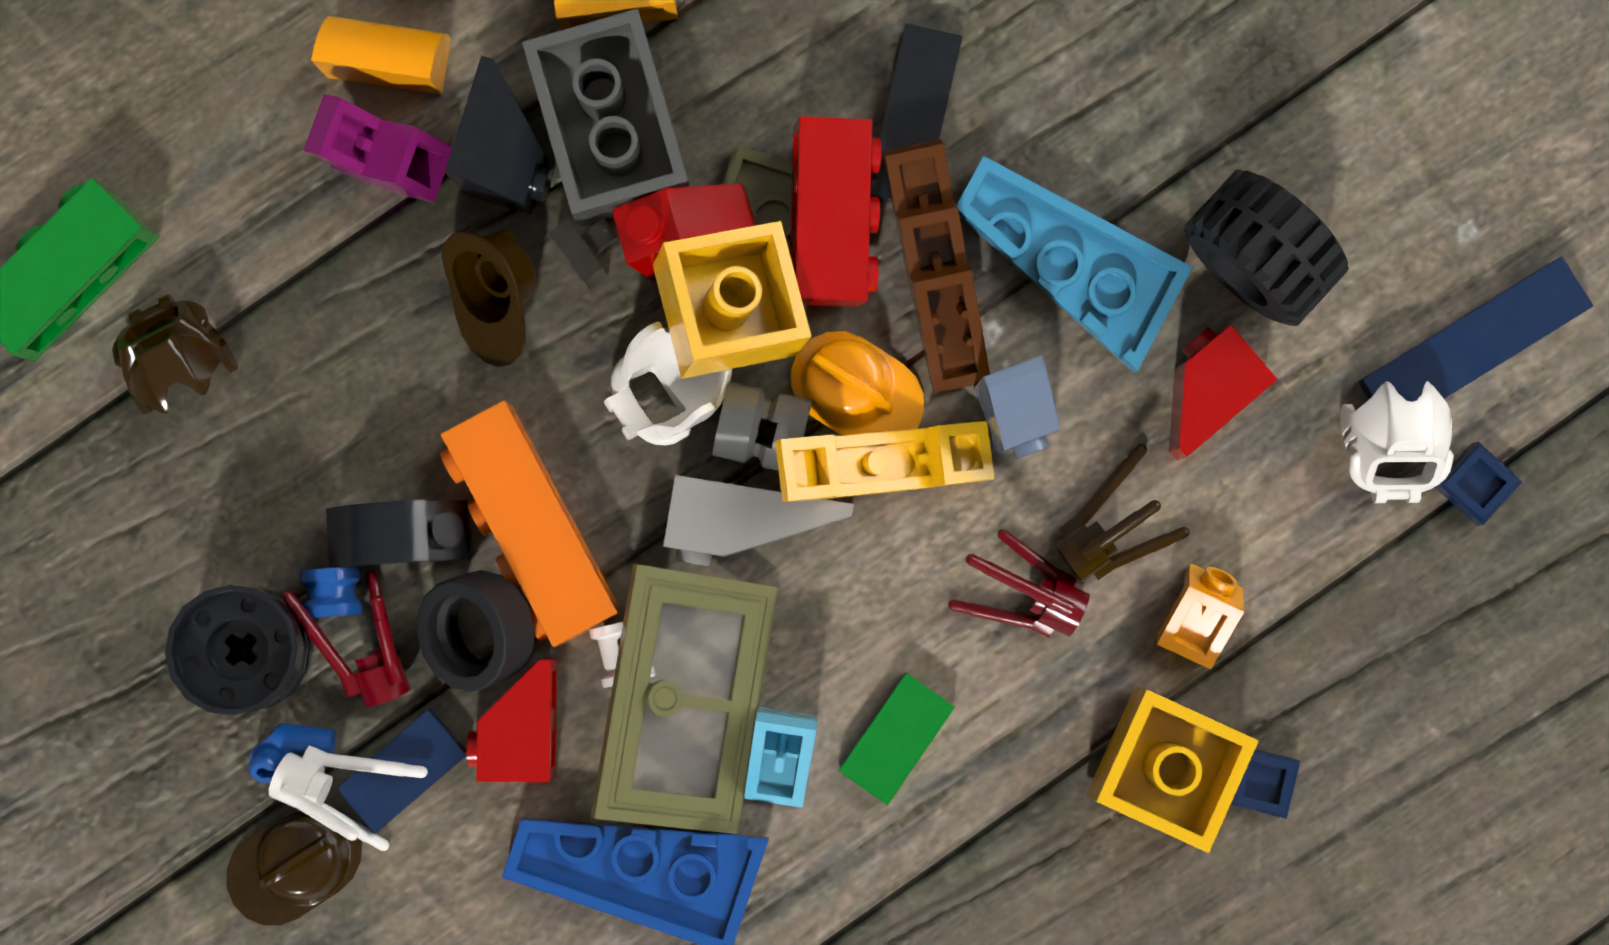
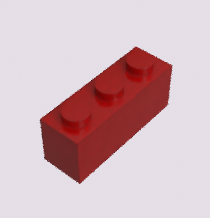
(834, 210)

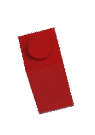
(678, 215)
(1213, 387)
(519, 731)

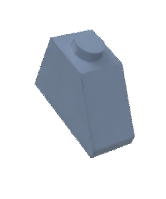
(1019, 407)

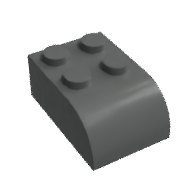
(605, 114)

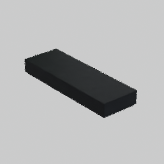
(917, 94)

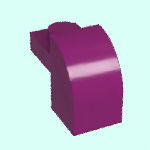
(378, 150)

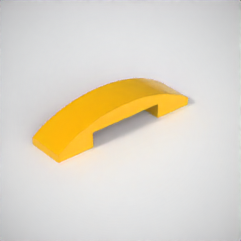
(883, 461)

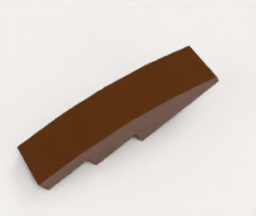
(937, 265)

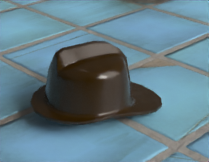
(488, 289)
(290, 868)

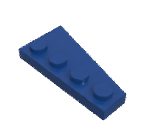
(655, 877)

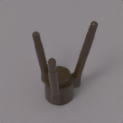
(1088, 547)

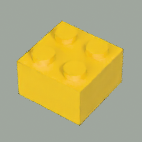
(731, 299)
(1172, 768)

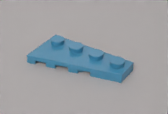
(1081, 262)

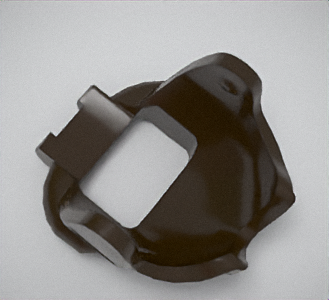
(176, 353)

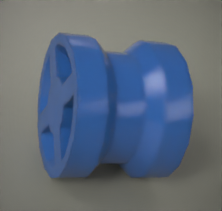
(331, 591)

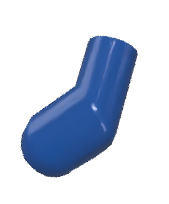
(283, 740)

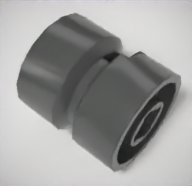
(742, 419)

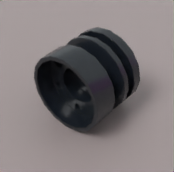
(204, 650)

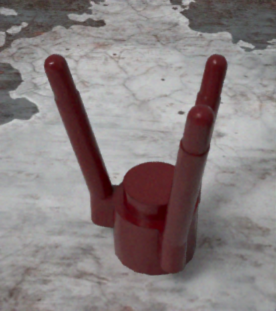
(1055, 603)
(378, 671)

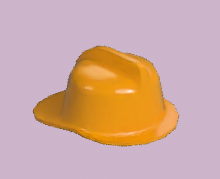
(856, 385)

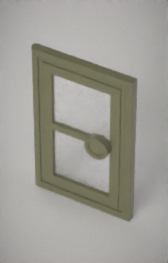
(684, 700)

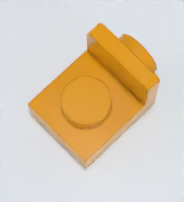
(1203, 615)

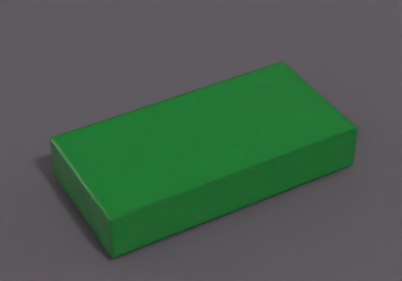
(896, 738)

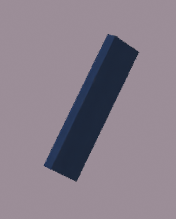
(1486, 335)

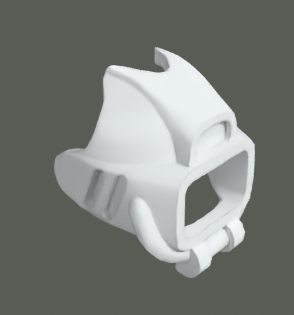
(693, 396)
(1398, 431)

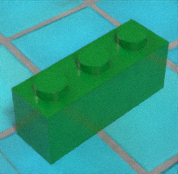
(67, 266)

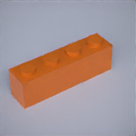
(529, 523)

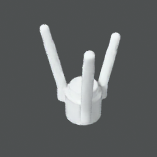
(305, 786)

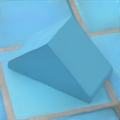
(780, 757)

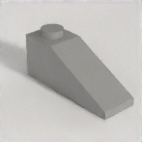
(732, 518)

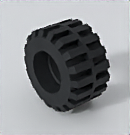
(1266, 247)

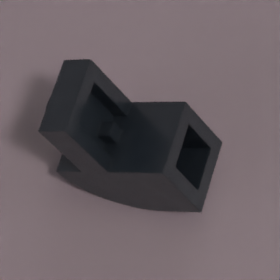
(397, 533)

